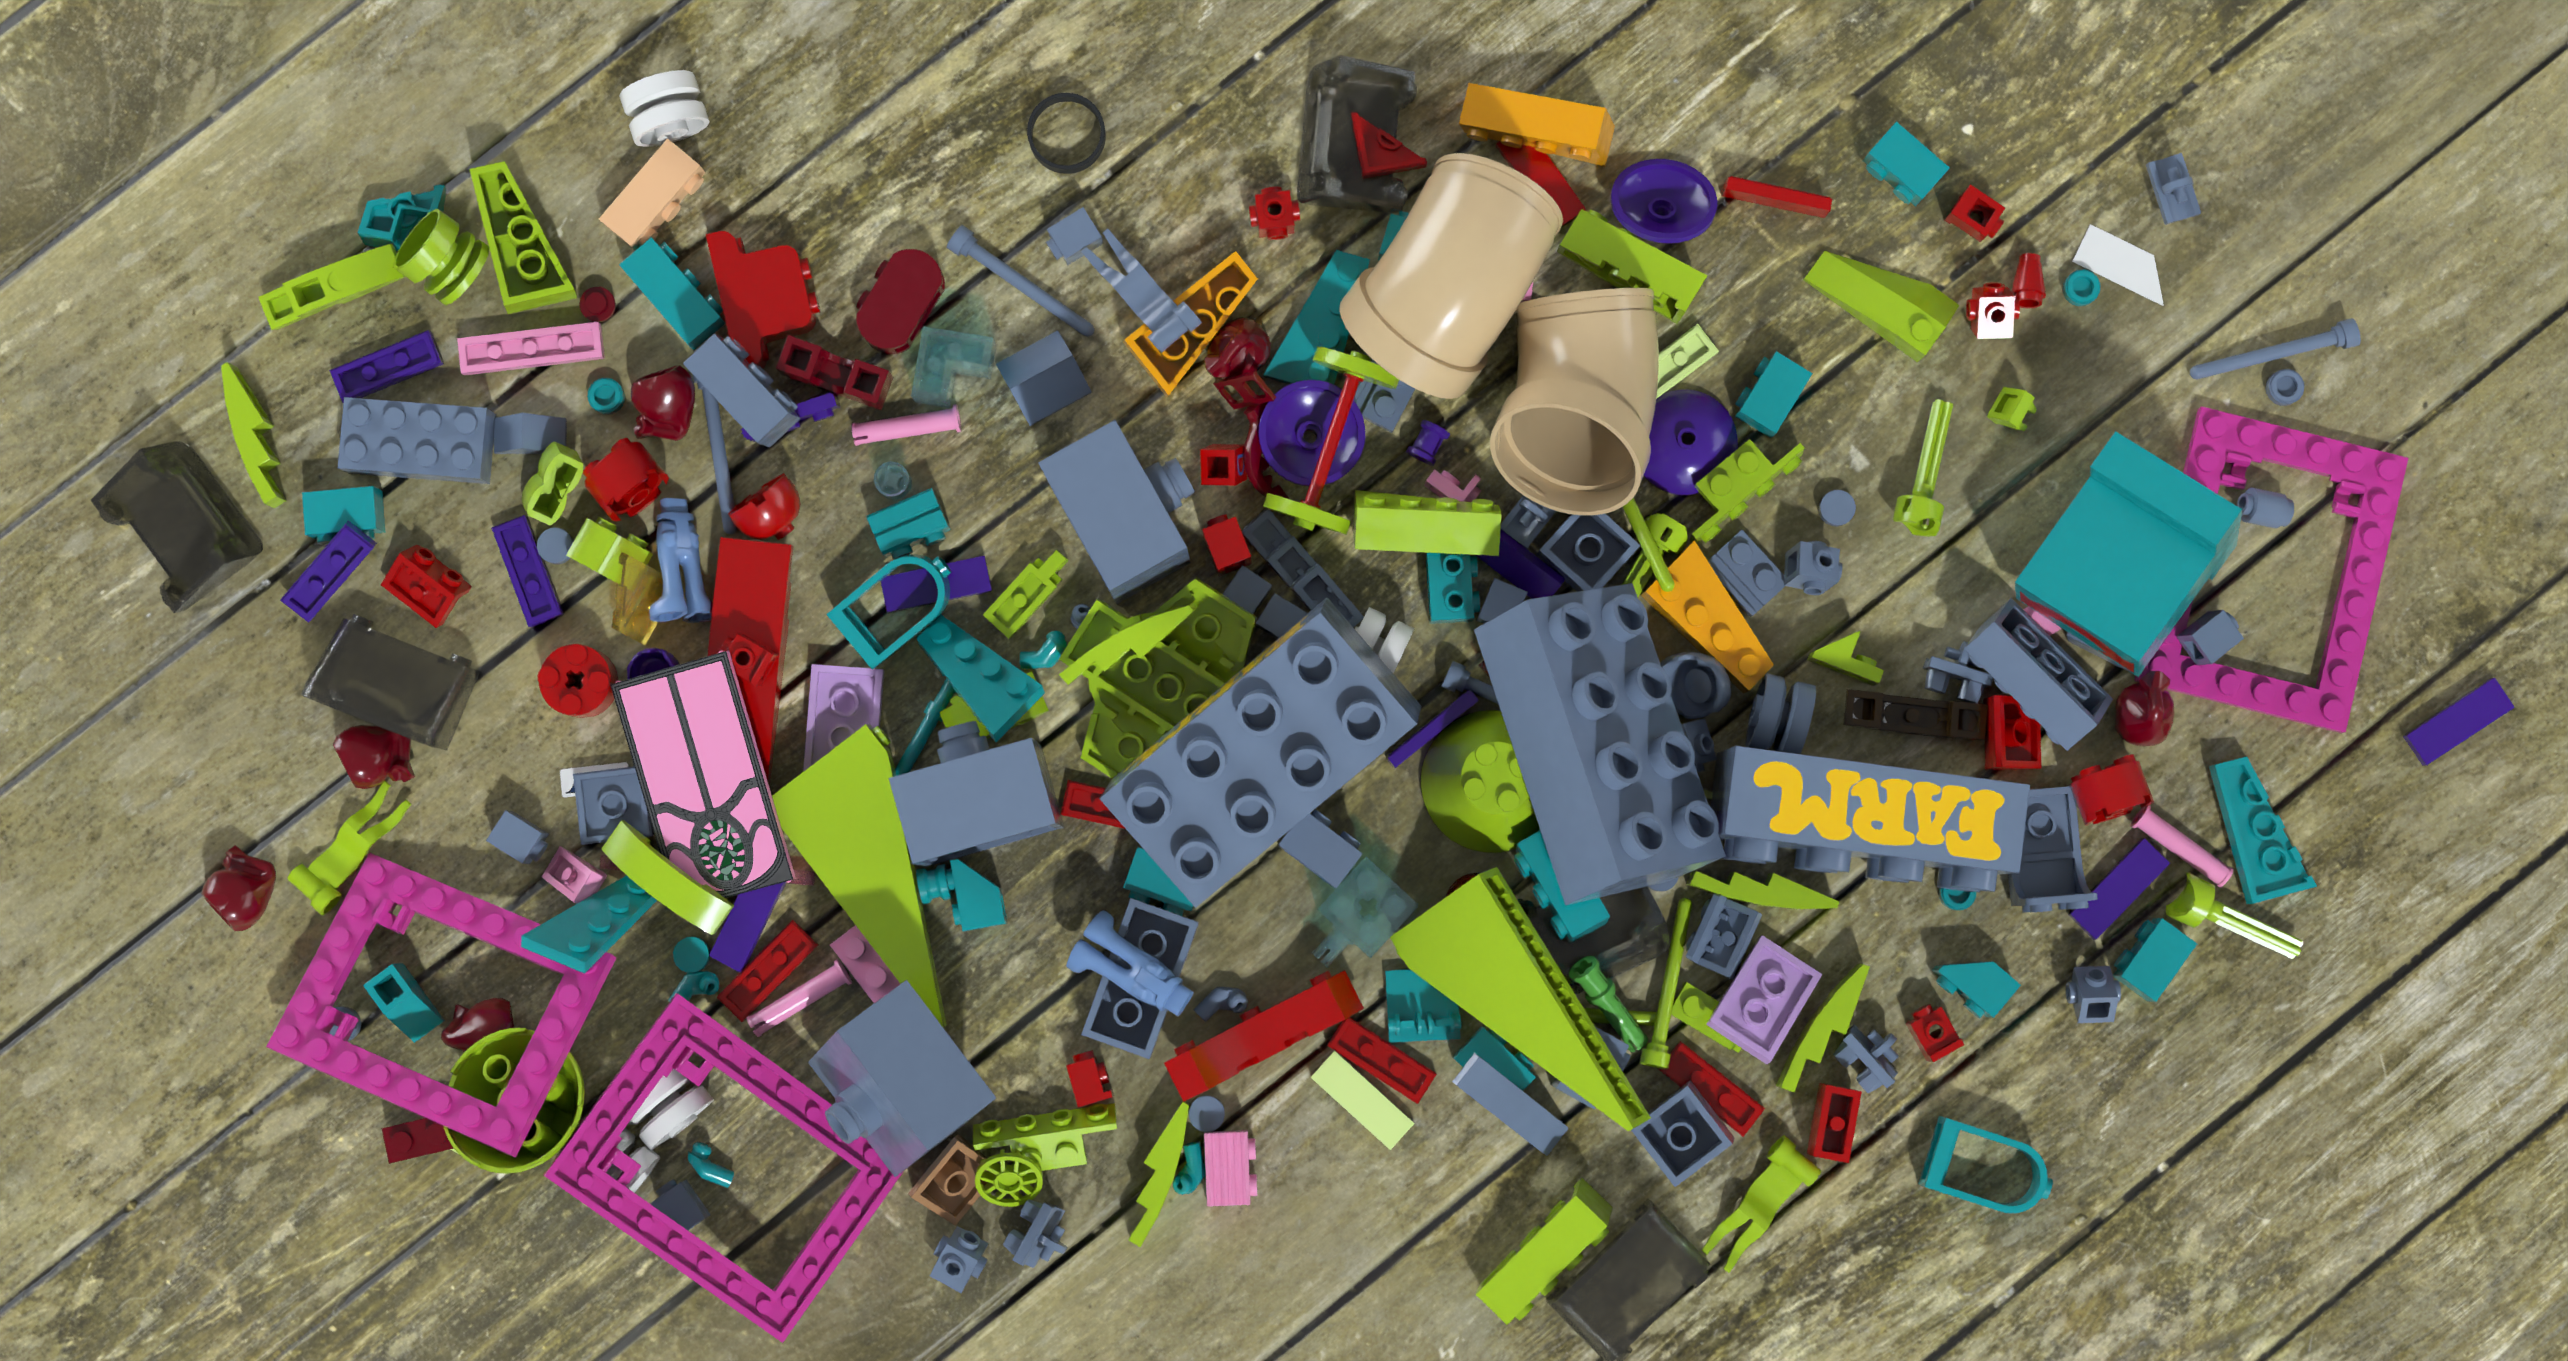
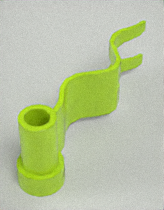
(345, 855)
(1765, 1197)

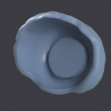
(1697, 684)

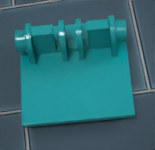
(1419, 1010)

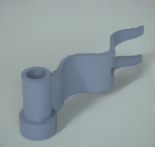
(1145, 297)

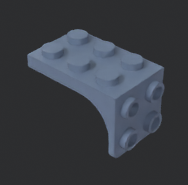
(2050, 855)

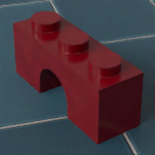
(834, 374)

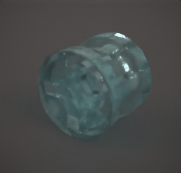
(889, 474)

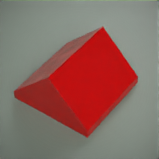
(2010, 736)

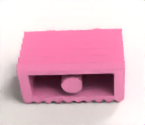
(1228, 1168)

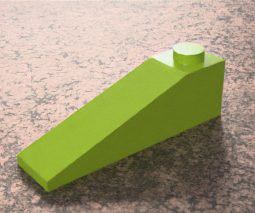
(1892, 305)

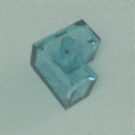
(942, 357)

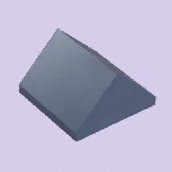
(1044, 378)

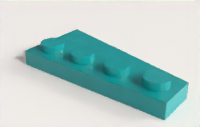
(1318, 324)
(983, 679)
(2259, 845)
(591, 926)

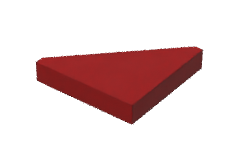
(1381, 152)

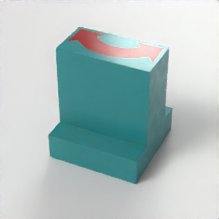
(2129, 554)

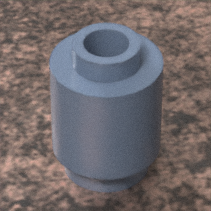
(2265, 508)

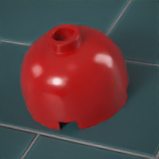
(768, 510)

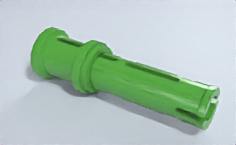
(1601, 993)

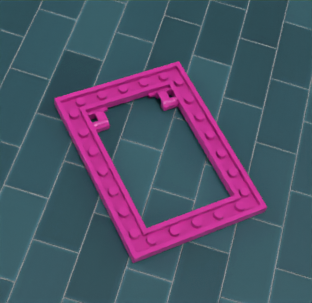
(2357, 470)
(311, 1015)
(592, 1149)

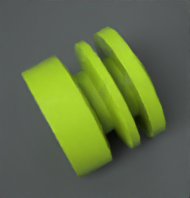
(441, 256)

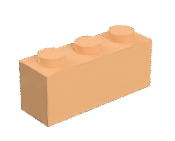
(653, 195)

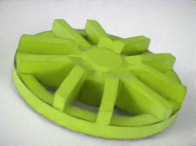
(1008, 1178)

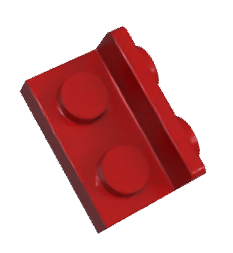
(425, 584)

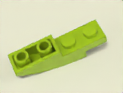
(330, 286)

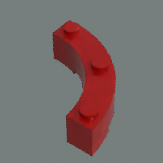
(1263, 1034)

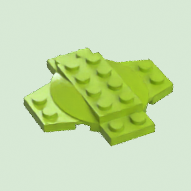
(1150, 695)

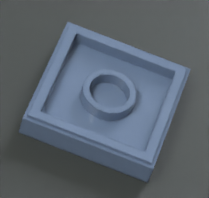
(605, 800)

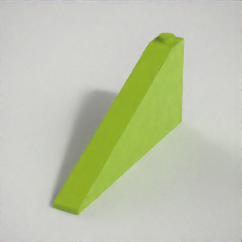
(853, 839)
(1497, 969)

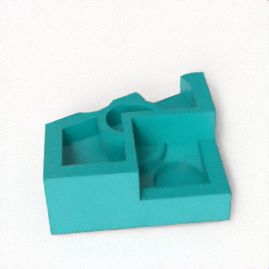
(393, 219)

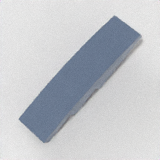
(1296, 566)
(1510, 1104)

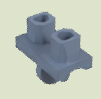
(2173, 188)
(1526, 521)
(1941, 670)
(1878, 1069)
(1041, 1238)

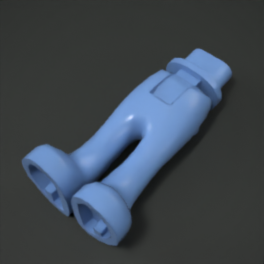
(677, 545)
(1146, 980)

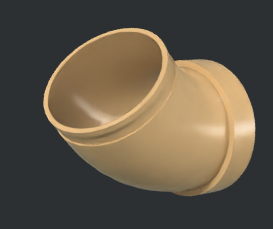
(1453, 274)
(1581, 400)

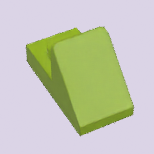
(1838, 658)

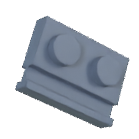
(1382, 404)
(1747, 573)

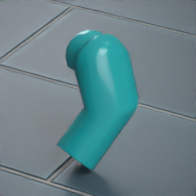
(1047, 655)
(697, 983)
(705, 1168)
(1192, 1172)

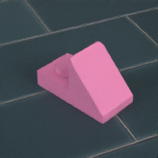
(573, 876)

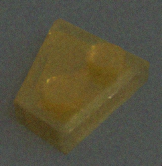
(634, 596)

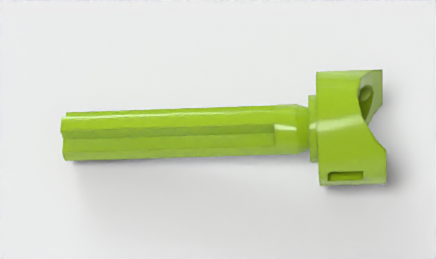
(1917, 508)
(1673, 541)
(2198, 903)

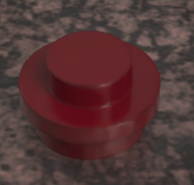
(597, 304)

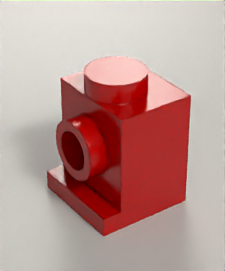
(1977, 202)
(760, 658)
(1919, 1027)
(1088, 1079)

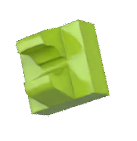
(2011, 408)

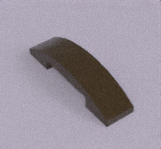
(1915, 715)

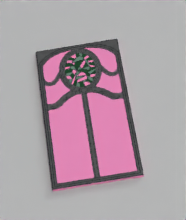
(704, 775)

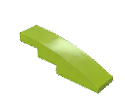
(248, 424)
(1139, 637)
(1773, 893)
(1831, 1015)
(1164, 1160)

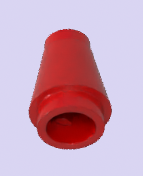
(2029, 281)

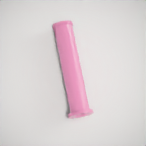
(906, 426)
(2182, 846)
(799, 998)

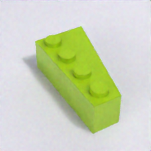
(520, 252)
(1631, 263)
(1425, 524)
(1546, 1253)

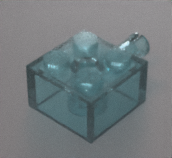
(1349, 926)

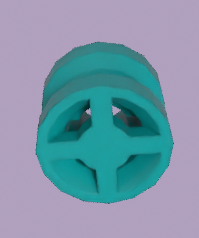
(933, 884)

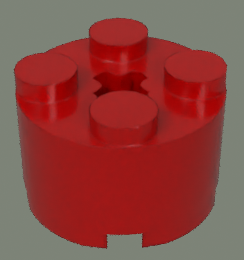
(625, 479)
(558, 675)
(2110, 791)

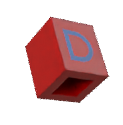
(1222, 464)

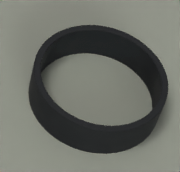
(1066, 97)

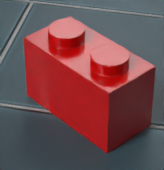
(1226, 544)
(1834, 1122)

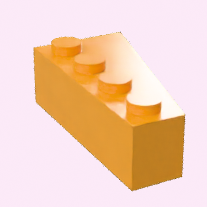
(1539, 122)
(1212, 301)
(1709, 618)

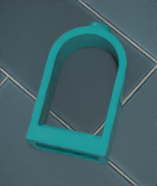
(857, 632)
(1941, 1152)

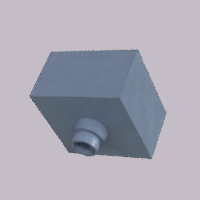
(1121, 509)
(975, 797)
(898, 1080)

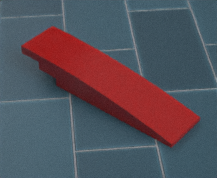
(754, 601)

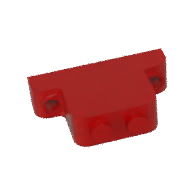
(762, 293)

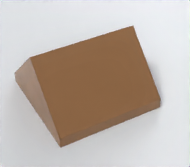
(950, 1181)

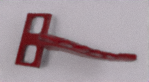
(1252, 458)

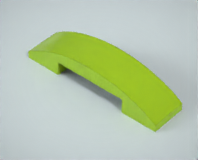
(665, 880)

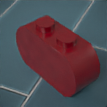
(899, 301)

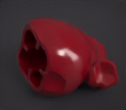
(1237, 349)
(664, 403)
(2145, 711)
(373, 755)
(241, 889)
(477, 1022)

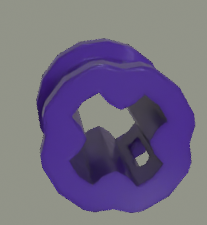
(1428, 442)

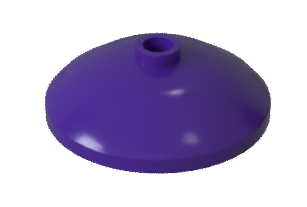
(1663, 201)
(1303, 408)
(1680, 466)

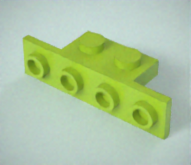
(1737, 481)
(1048, 1138)

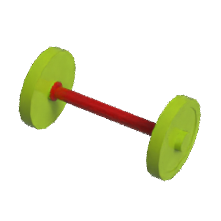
(1356, 369)

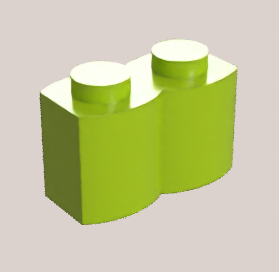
(547, 490)
(600, 548)

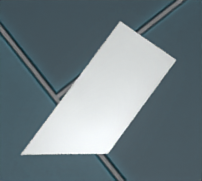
(2119, 263)

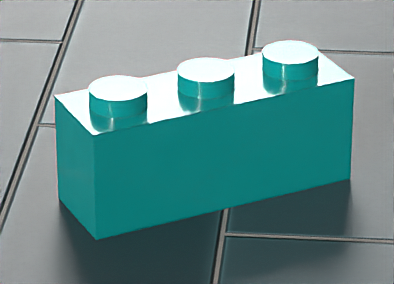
(674, 292)

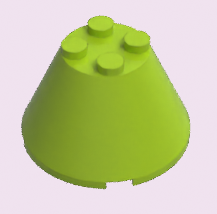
(1477, 785)
(485, 1073)

